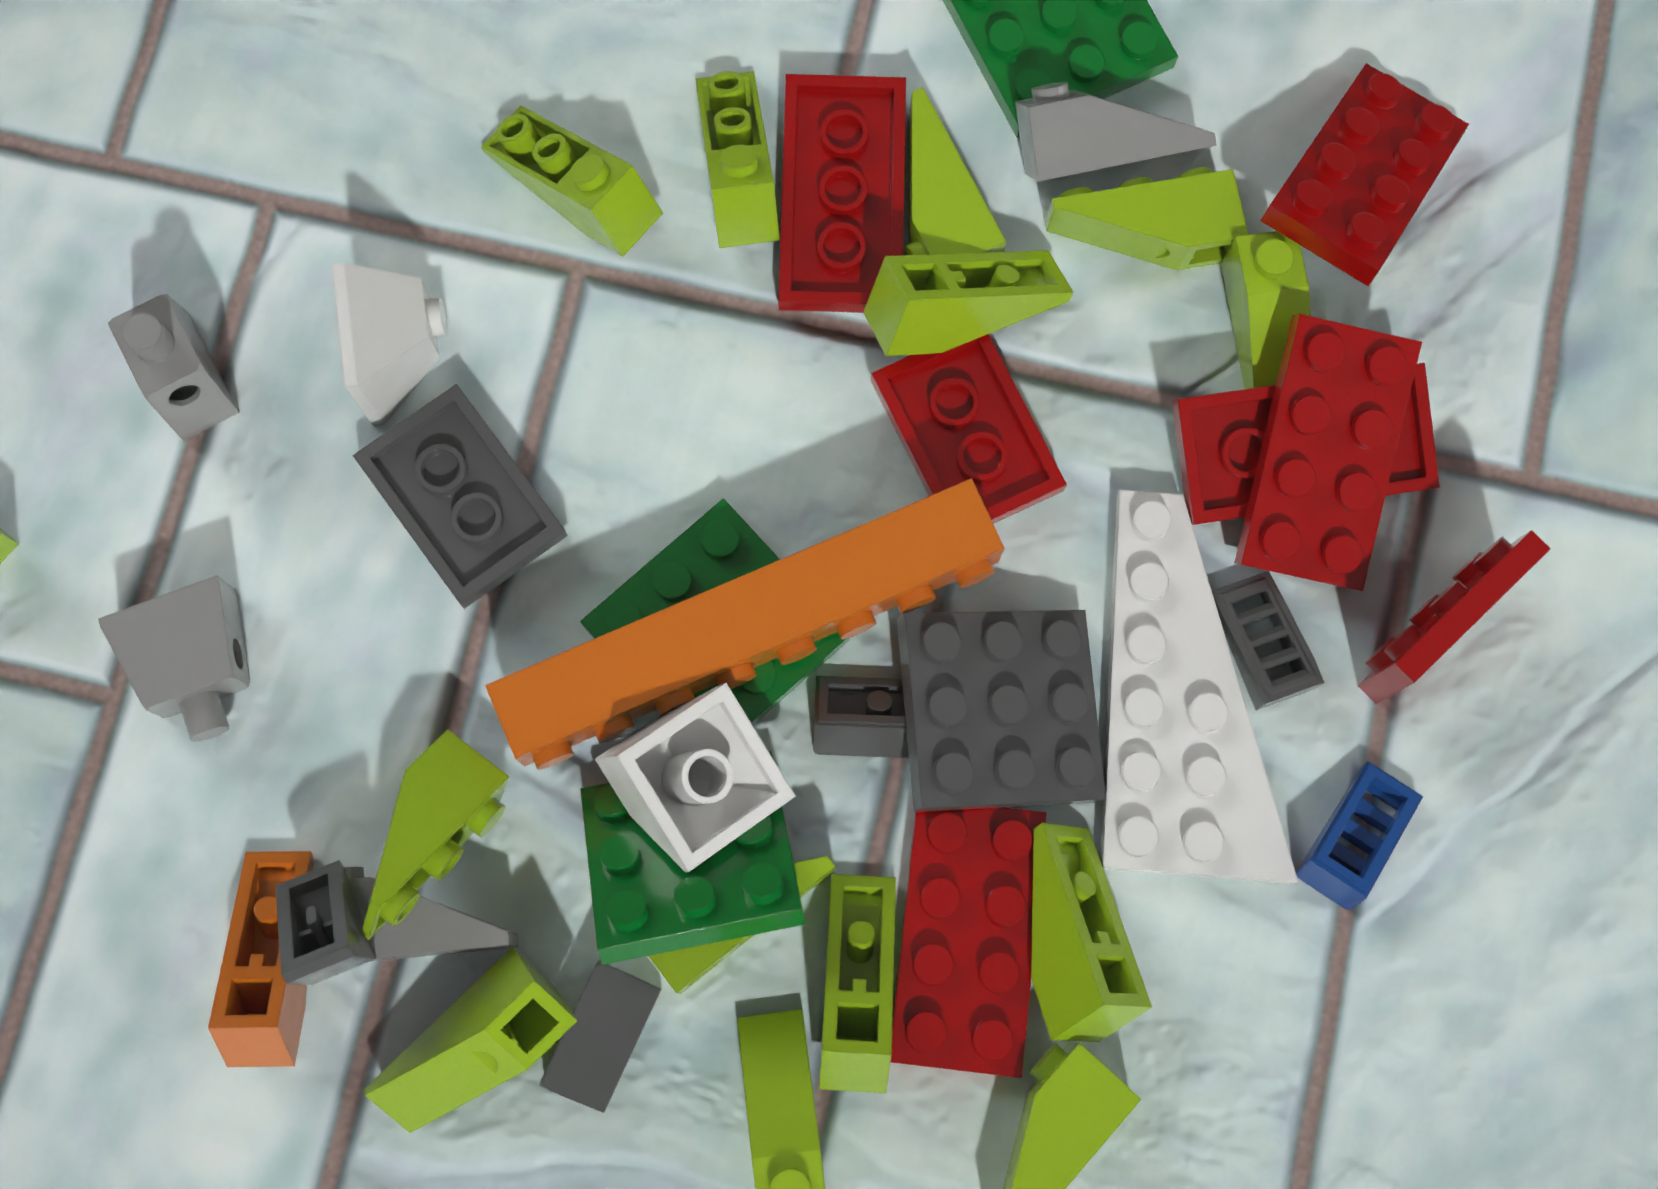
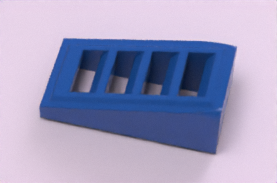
(1338, 870)

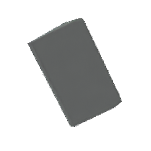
(860, 717)
(602, 1040)

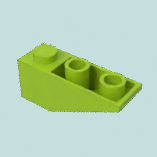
(737, 159)
(576, 179)
(1163, 222)
(437, 808)
(475, 1044)

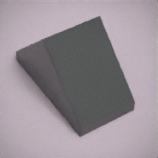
(319, 926)

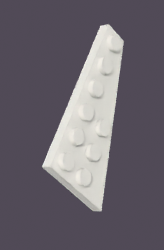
(1178, 737)

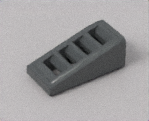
(1295, 651)

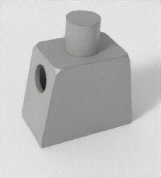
(168, 354)
(183, 653)

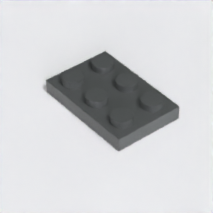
(460, 496)

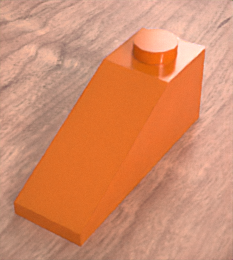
(254, 1010)

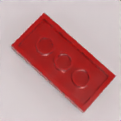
(1365, 174)
(840, 188)
(1223, 440)
(1328, 452)
(966, 942)

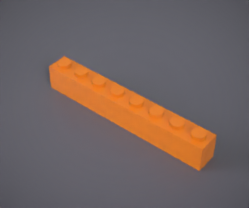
(745, 624)

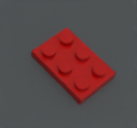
(967, 422)
(1450, 615)

